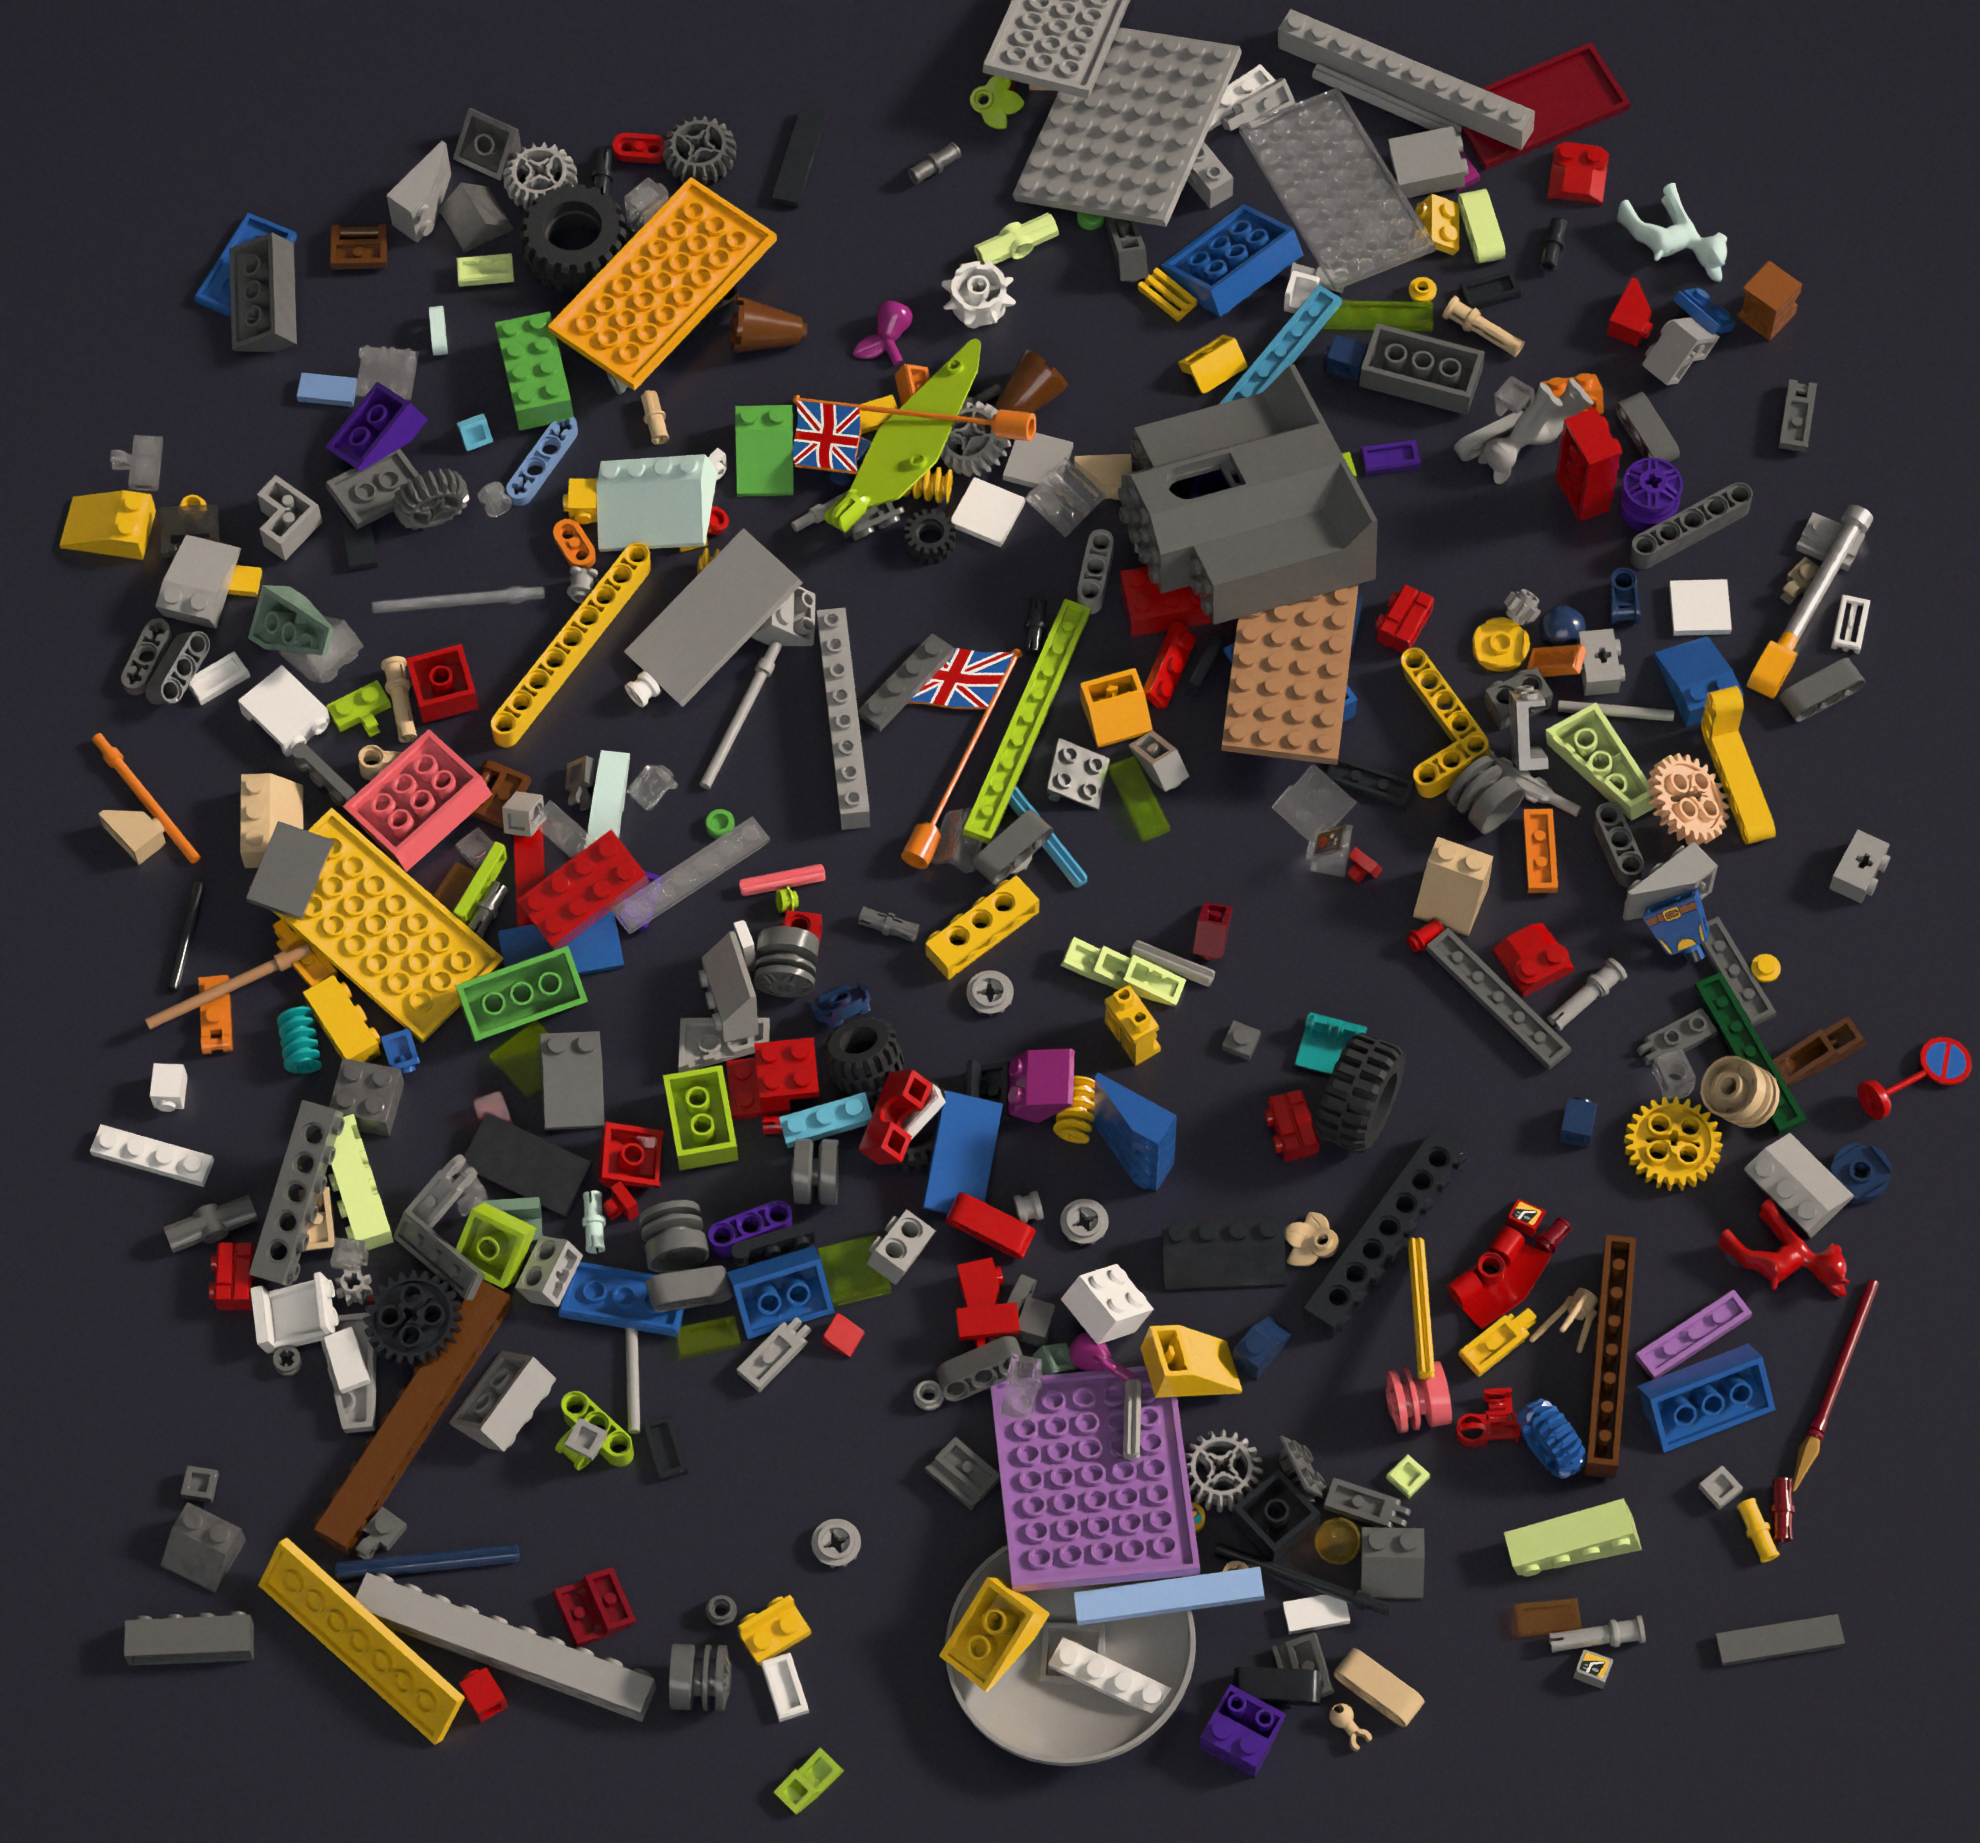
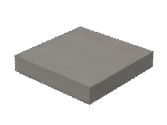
(1035, 459)

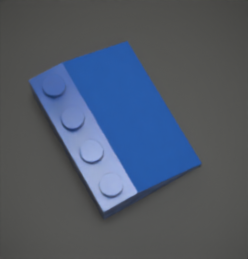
(1234, 259)
(1135, 1131)

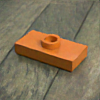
(1557, 660)

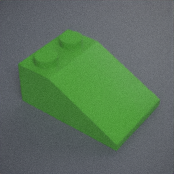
(764, 450)

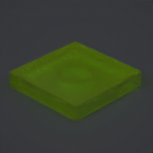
(520, 1059)

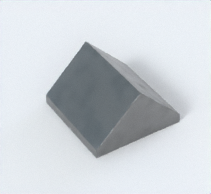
(486, 144)
(474, 216)

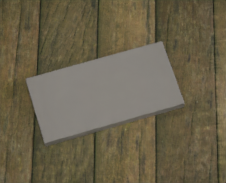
(713, 617)

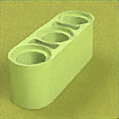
(1481, 226)

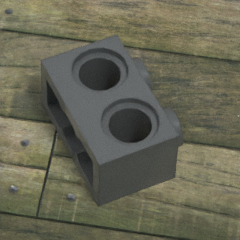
(1500, 691)

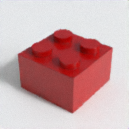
(442, 683)

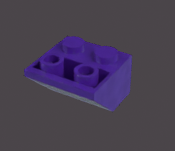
(1242, 1731)

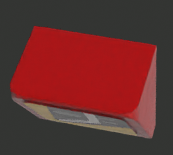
(1525, 1217)

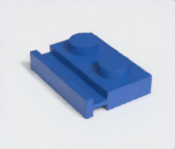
(1704, 311)

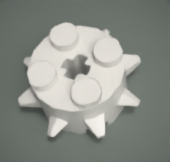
(978, 294)

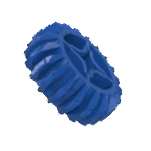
(1551, 1438)

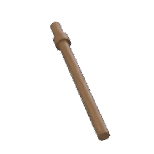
(280, 962)

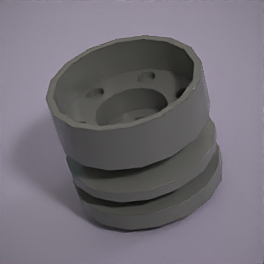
(1485, 794)
(786, 961)
(673, 1236)
(698, 1677)

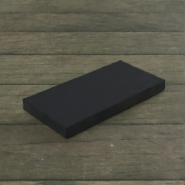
(527, 1164)

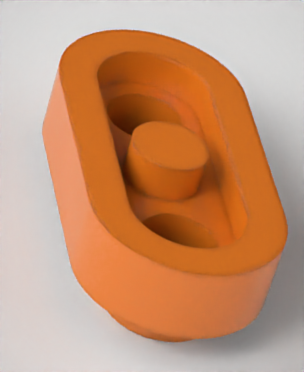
(576, 546)

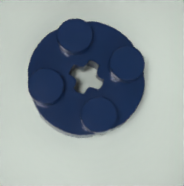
(841, 1003)
(1863, 1157)

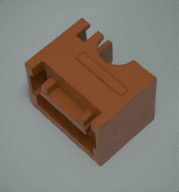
(1769, 300)

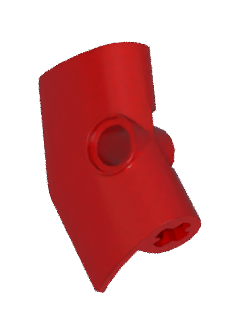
(1490, 1296)

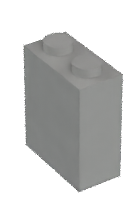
(1428, 162)

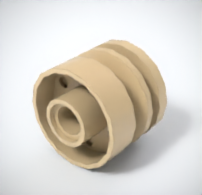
(1739, 1091)

